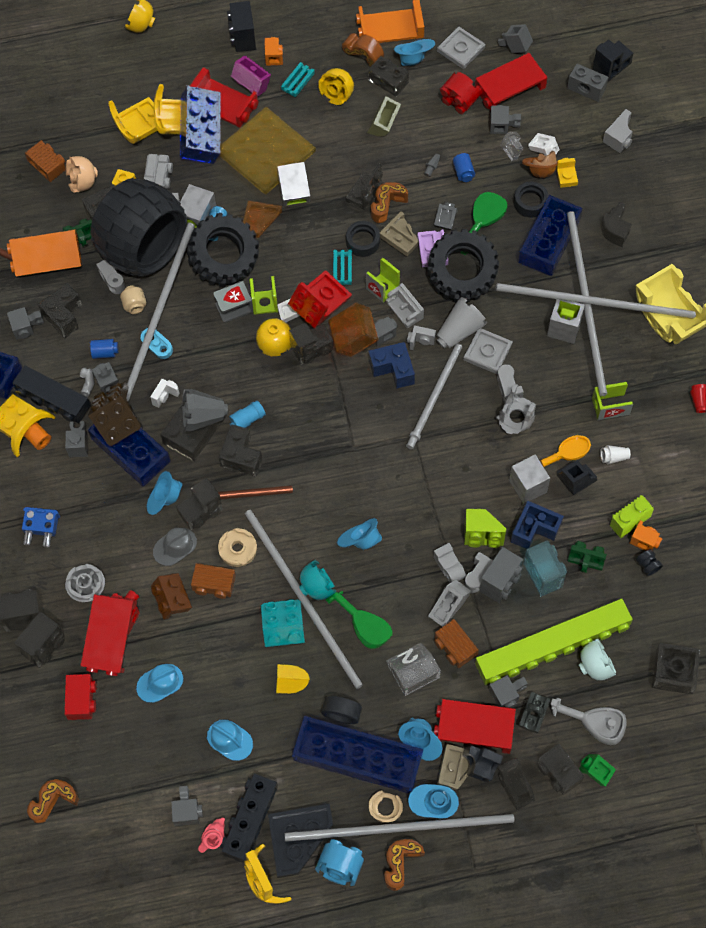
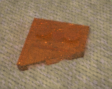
(260, 216)

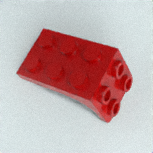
(319, 298)

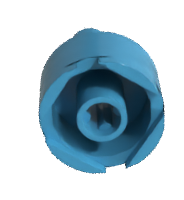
(340, 863)

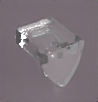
(512, 145)

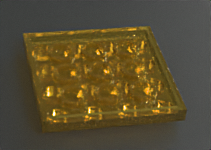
(262, 147)

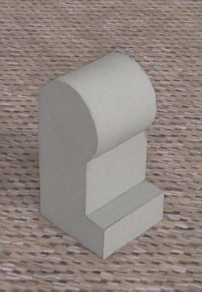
(111, 277)
(506, 381)
(449, 563)
(473, 578)

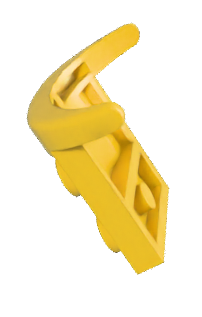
(166, 113)
(135, 121)
(17, 417)
(258, 880)

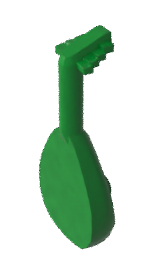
(487, 210)
(369, 628)

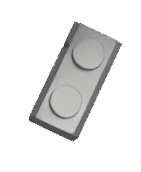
(158, 169)

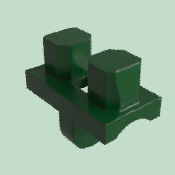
(83, 231)
(592, 559)

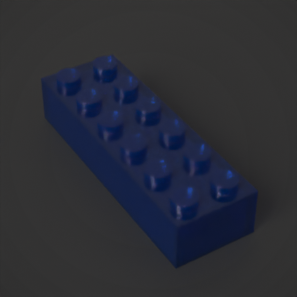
(358, 754)

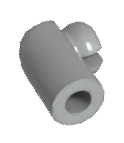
(89, 381)

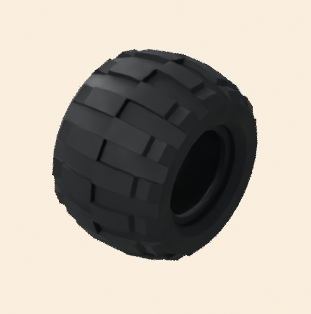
(138, 227)

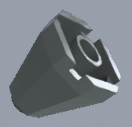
(201, 409)

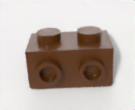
(170, 595)

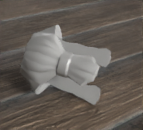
(520, 404)

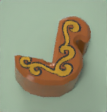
(365, 46)
(385, 193)
(48, 797)
(395, 860)

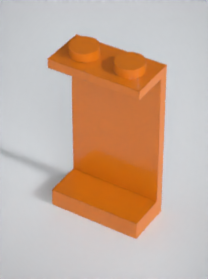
(392, 25)
(44, 252)

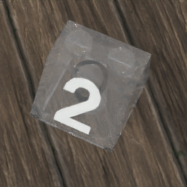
(414, 668)

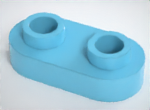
(159, 343)

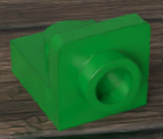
(597, 768)

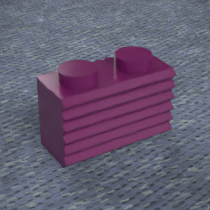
(250, 75)

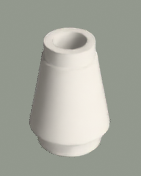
(614, 454)

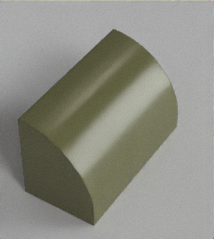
(384, 117)

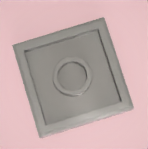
(461, 47)
(488, 350)

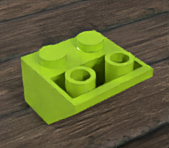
(483, 529)

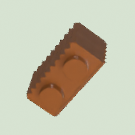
(44, 159)
(213, 580)
(455, 643)

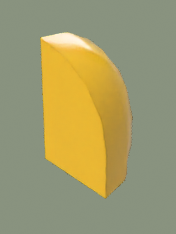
(291, 679)

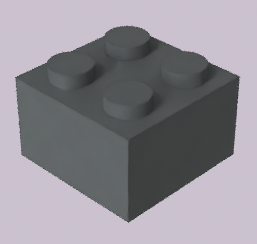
(501, 575)

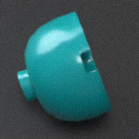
(316, 582)

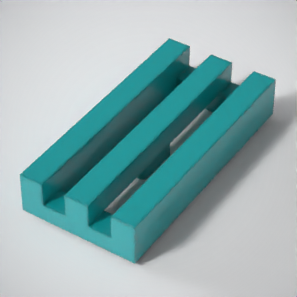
(305, 69)
(342, 254)

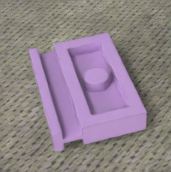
(426, 243)

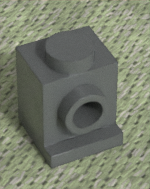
(385, 330)

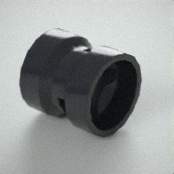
(649, 562)

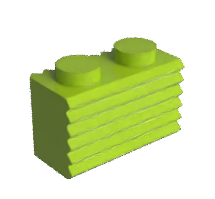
(629, 517)

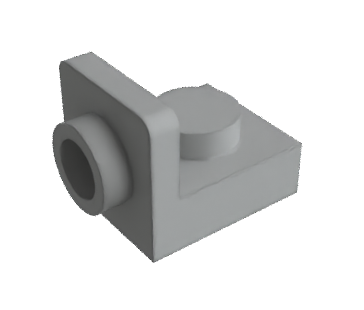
(422, 335)

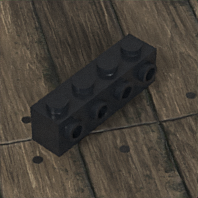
(51, 394)
(250, 817)

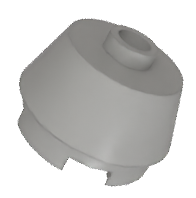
(84, 583)

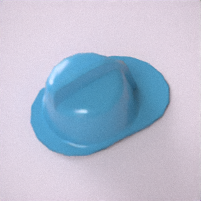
(413, 52)
(164, 493)
(362, 536)
(159, 682)
(420, 735)
(230, 740)
(433, 801)

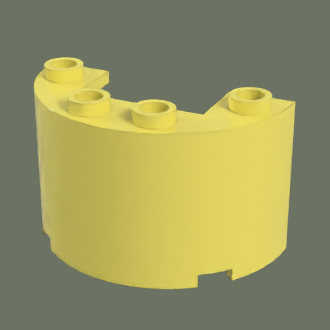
(666, 291)

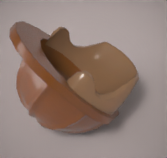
(542, 165)

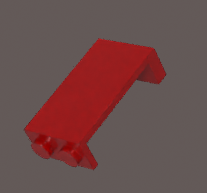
(510, 80)
(234, 104)
(107, 634)
(475, 724)

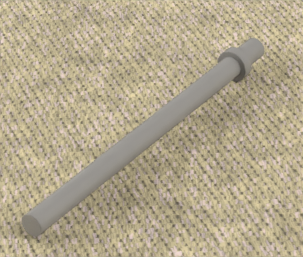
(415, 435)

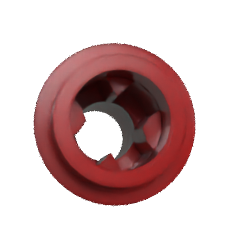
(698, 395)

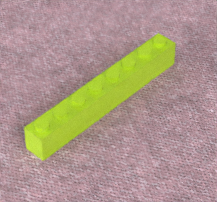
(553, 642)

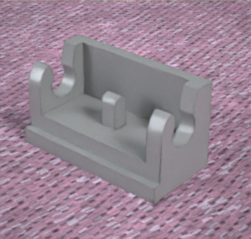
(405, 306)

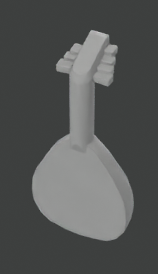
(603, 723)

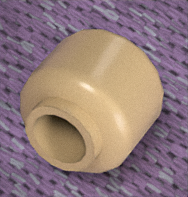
(133, 299)

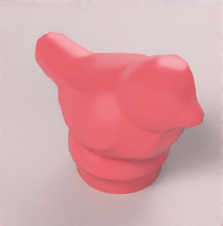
(212, 835)

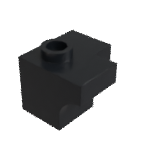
(576, 476)
(481, 763)

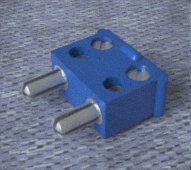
(40, 521)

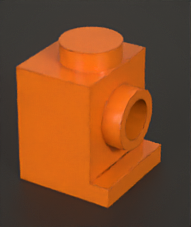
(273, 51)
(645, 537)

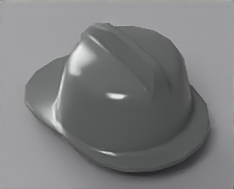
(174, 546)

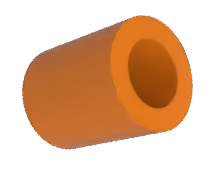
(37, 436)

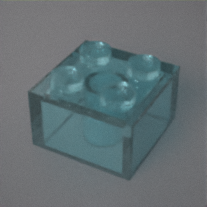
(545, 568)

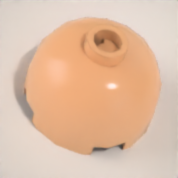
(81, 173)

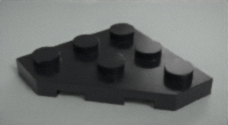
(293, 855)

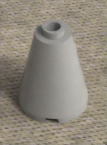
(460, 324)

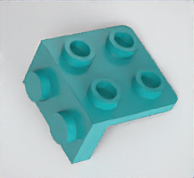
(282, 623)

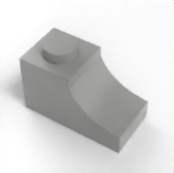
(618, 134)
(449, 602)

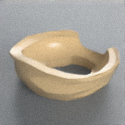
(377, 798)

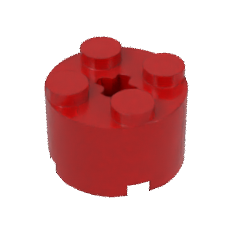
(459, 92)

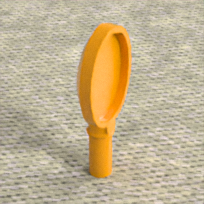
(570, 449)

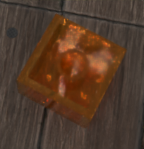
(353, 329)

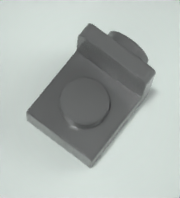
(446, 215)

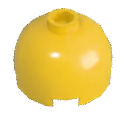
(140, 17)
(336, 85)
(273, 337)

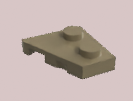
(400, 235)
(453, 767)

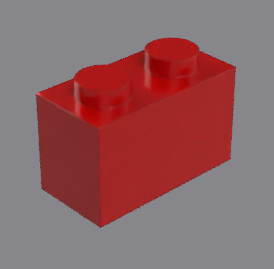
(79, 697)

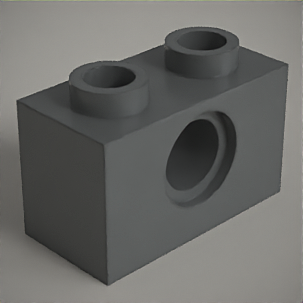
(587, 82)

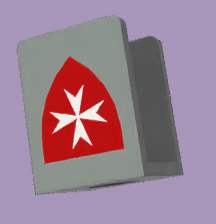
(233, 302)

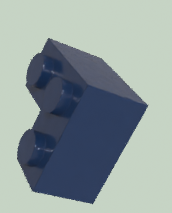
(393, 360)
(535, 521)

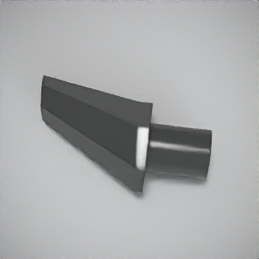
(432, 165)

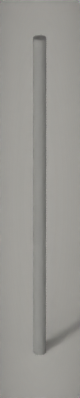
(595, 300)
(159, 308)
(587, 308)
(304, 600)
(400, 827)

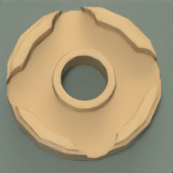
(241, 557)

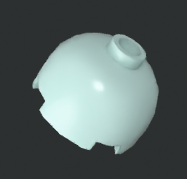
(596, 661)

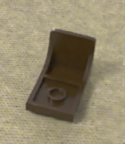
(113, 414)

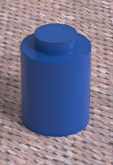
(463, 167)
(103, 348)

